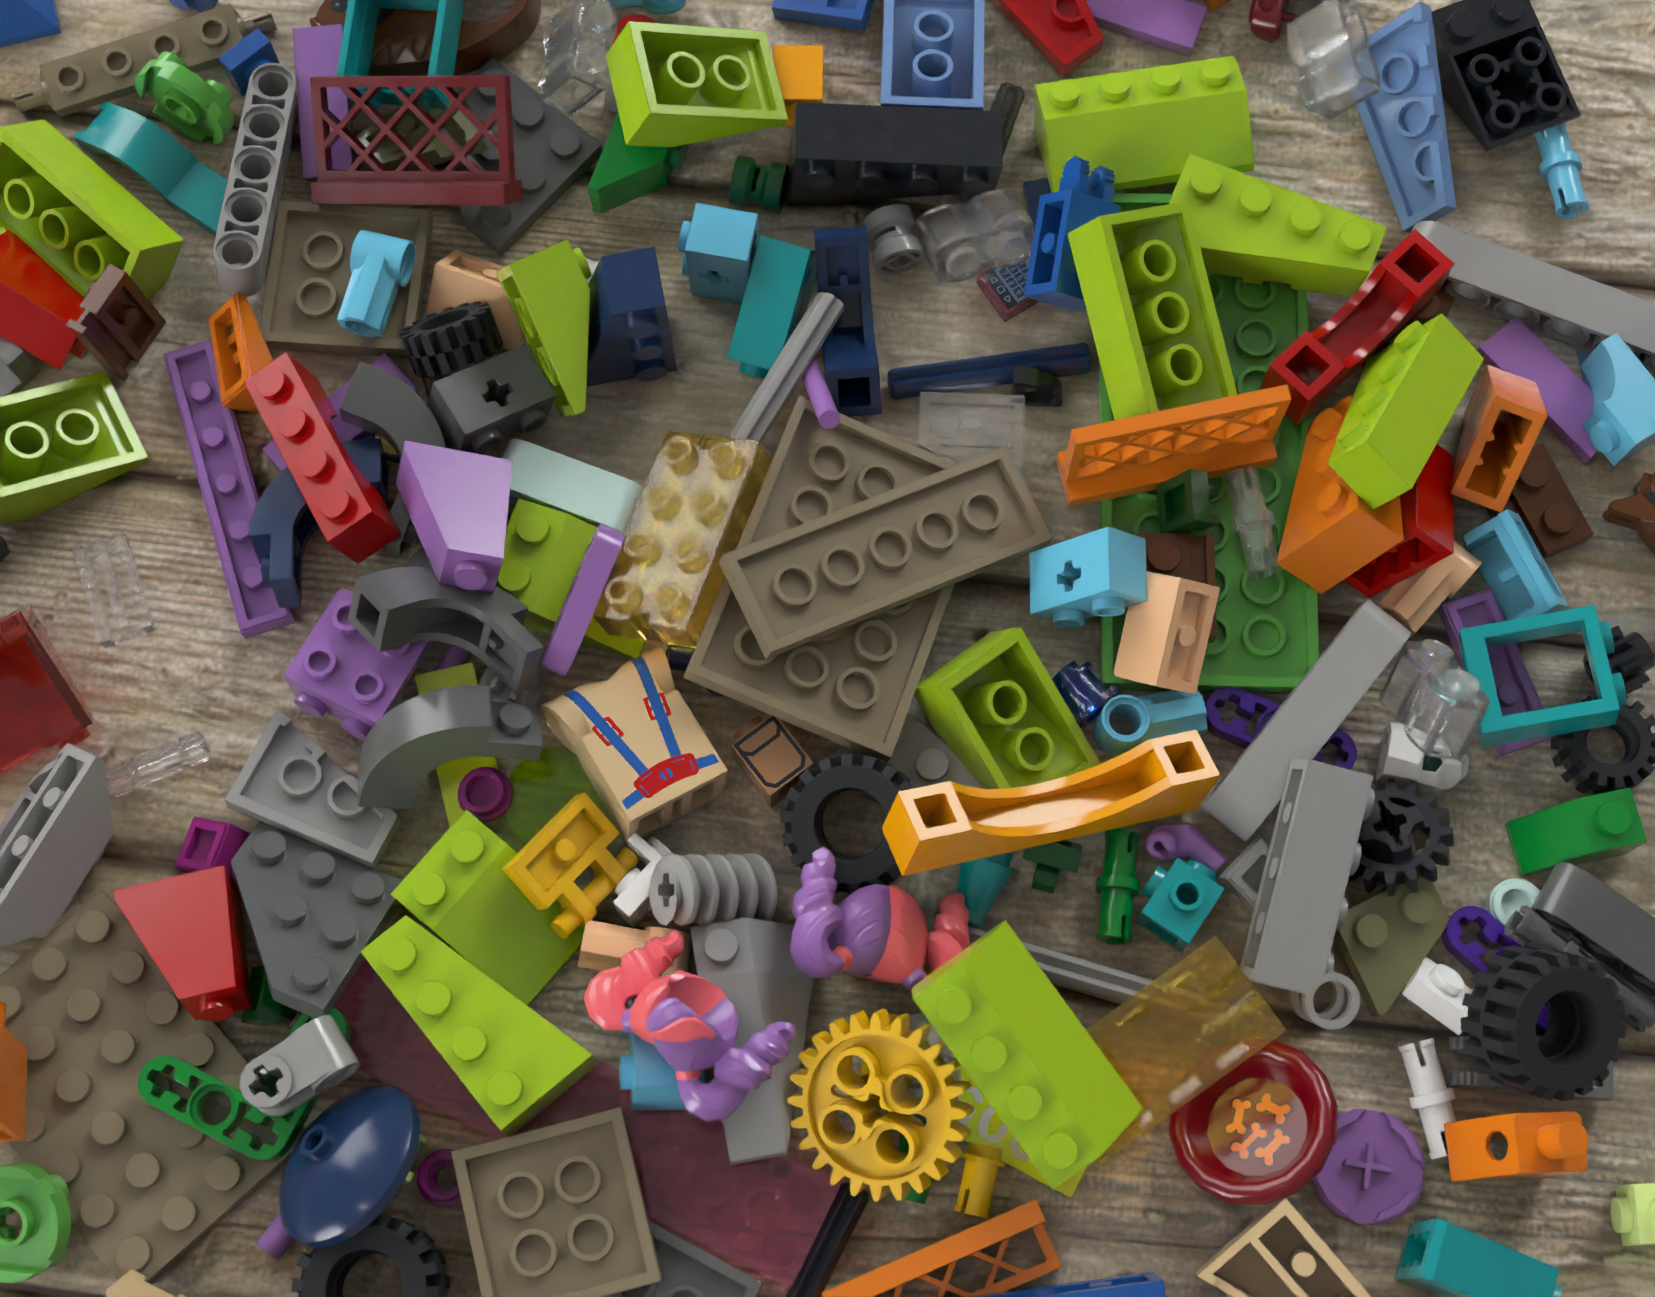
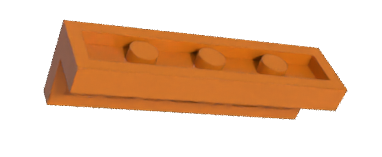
(958, 1247)

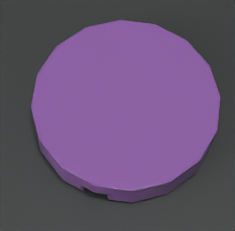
(1371, 1169)

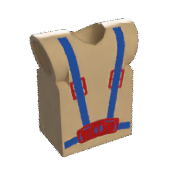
(639, 745)

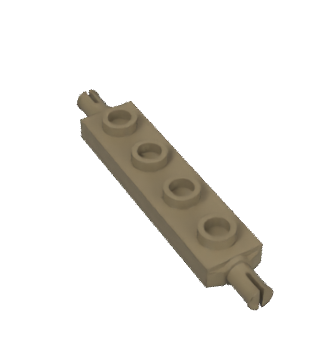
(111, 68)

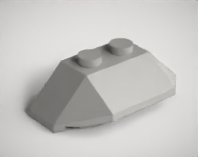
(52, 842)

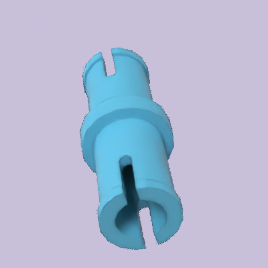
(1561, 170)

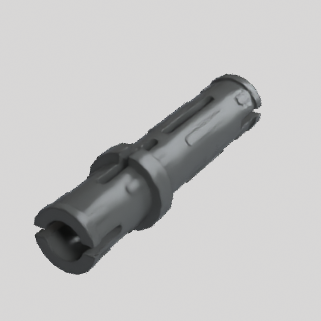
(1536, 931)

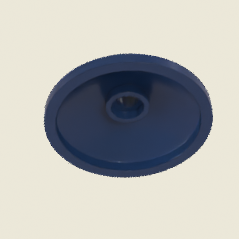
(348, 1165)

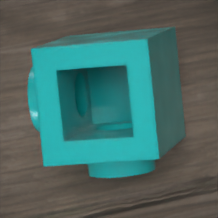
(1179, 901)

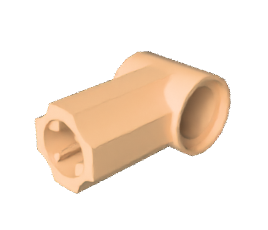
(1420, 595)
(606, 943)

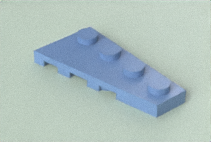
(1408, 119)

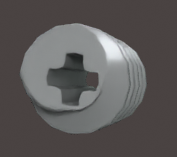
(712, 888)

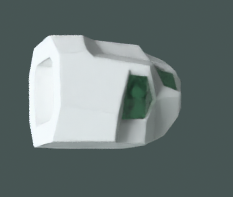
(1406, 763)

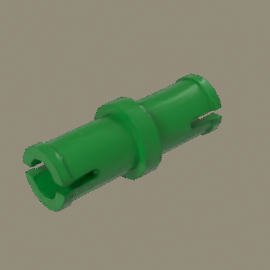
(1117, 886)

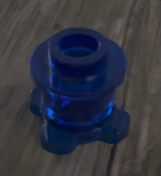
(1083, 691)

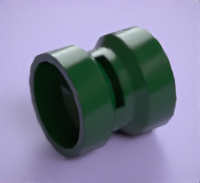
(759, 184)

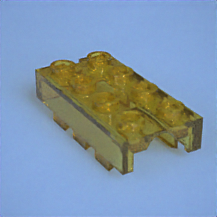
(678, 532)
(1183, 1035)

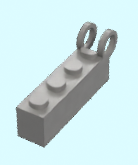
(1305, 888)

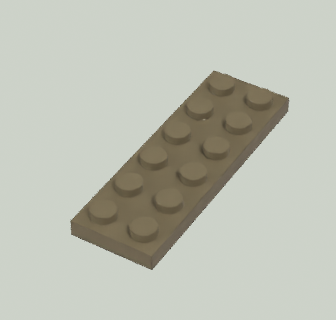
(884, 551)

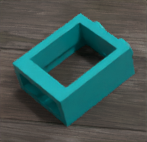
(359, 40)
(1598, 641)

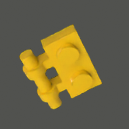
(560, 853)

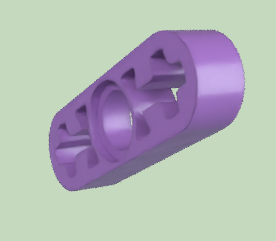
(581, 600)

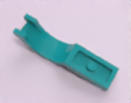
(159, 161)

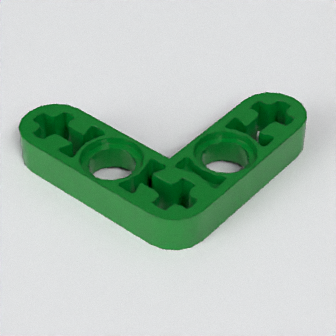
(285, 1126)

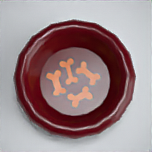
(1258, 1128)

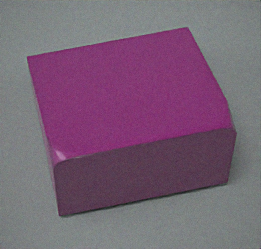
(210, 845)

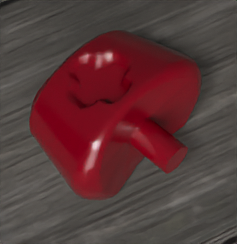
(1266, 18)

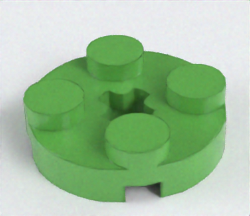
(185, 99)
(45, 1221)

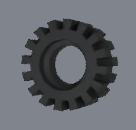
(451, 339)
(1602, 777)

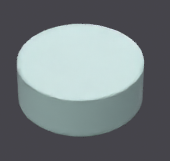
(1509, 897)

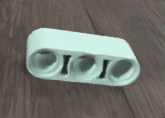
(570, 486)

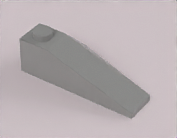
(759, 976)

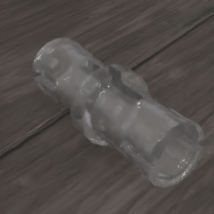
(1253, 522)

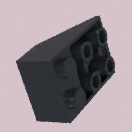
(1500, 70)

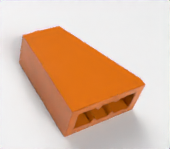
(1496, 437)

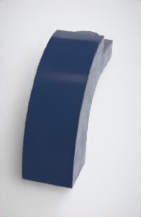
(850, 347)
(285, 522)

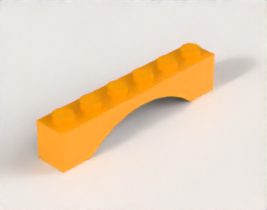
(962, 823)

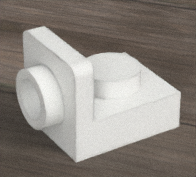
(633, 889)
(1439, 993)

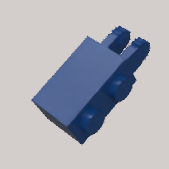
(1080, 199)

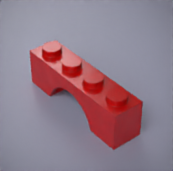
(1378, 309)
(334, 488)

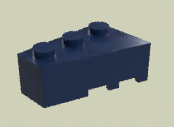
(628, 320)

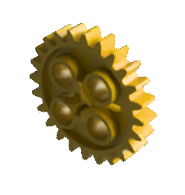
(869, 1153)

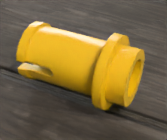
(978, 1179)

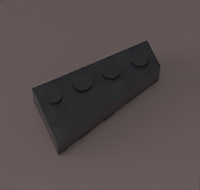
(891, 152)

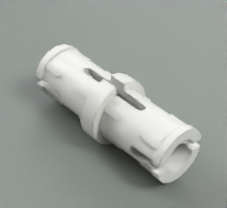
(1429, 1092)

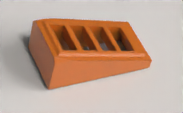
(237, 353)

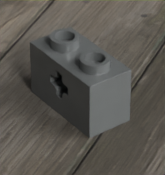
(491, 401)

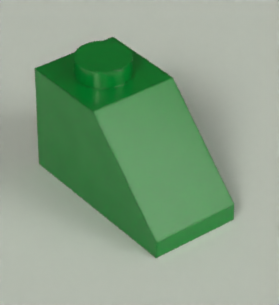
(630, 171)
(1576, 832)

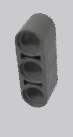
(1603, 921)

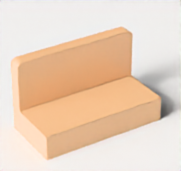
(470, 279)
(1167, 634)

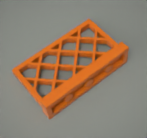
(1153, 447)

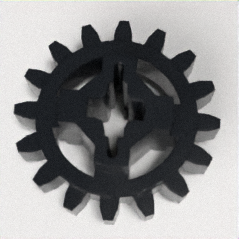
(1411, 823)

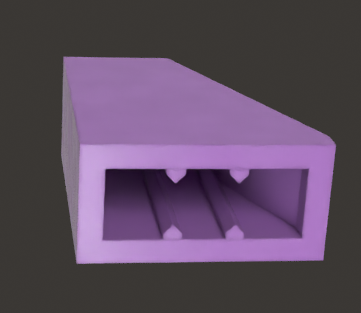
(457, 511)

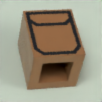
(770, 757)

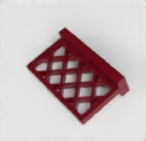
(414, 186)

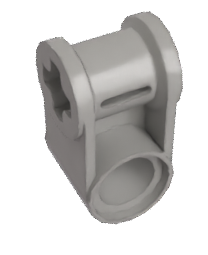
(305, 1064)

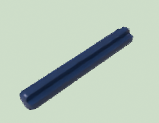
(986, 370)

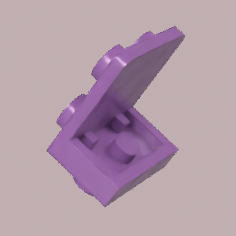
(346, 674)

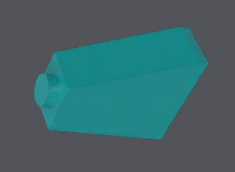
(772, 304)
(1464, 1264)

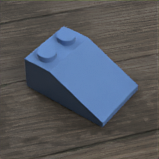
(933, 54)

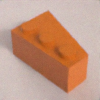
(1327, 523)

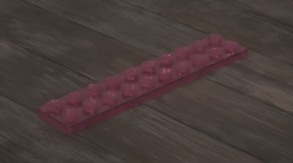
(749, 1211)

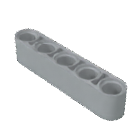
(267, 112)
(1306, 718)

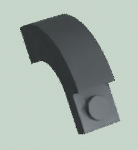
(395, 414)
(412, 606)
(436, 730)

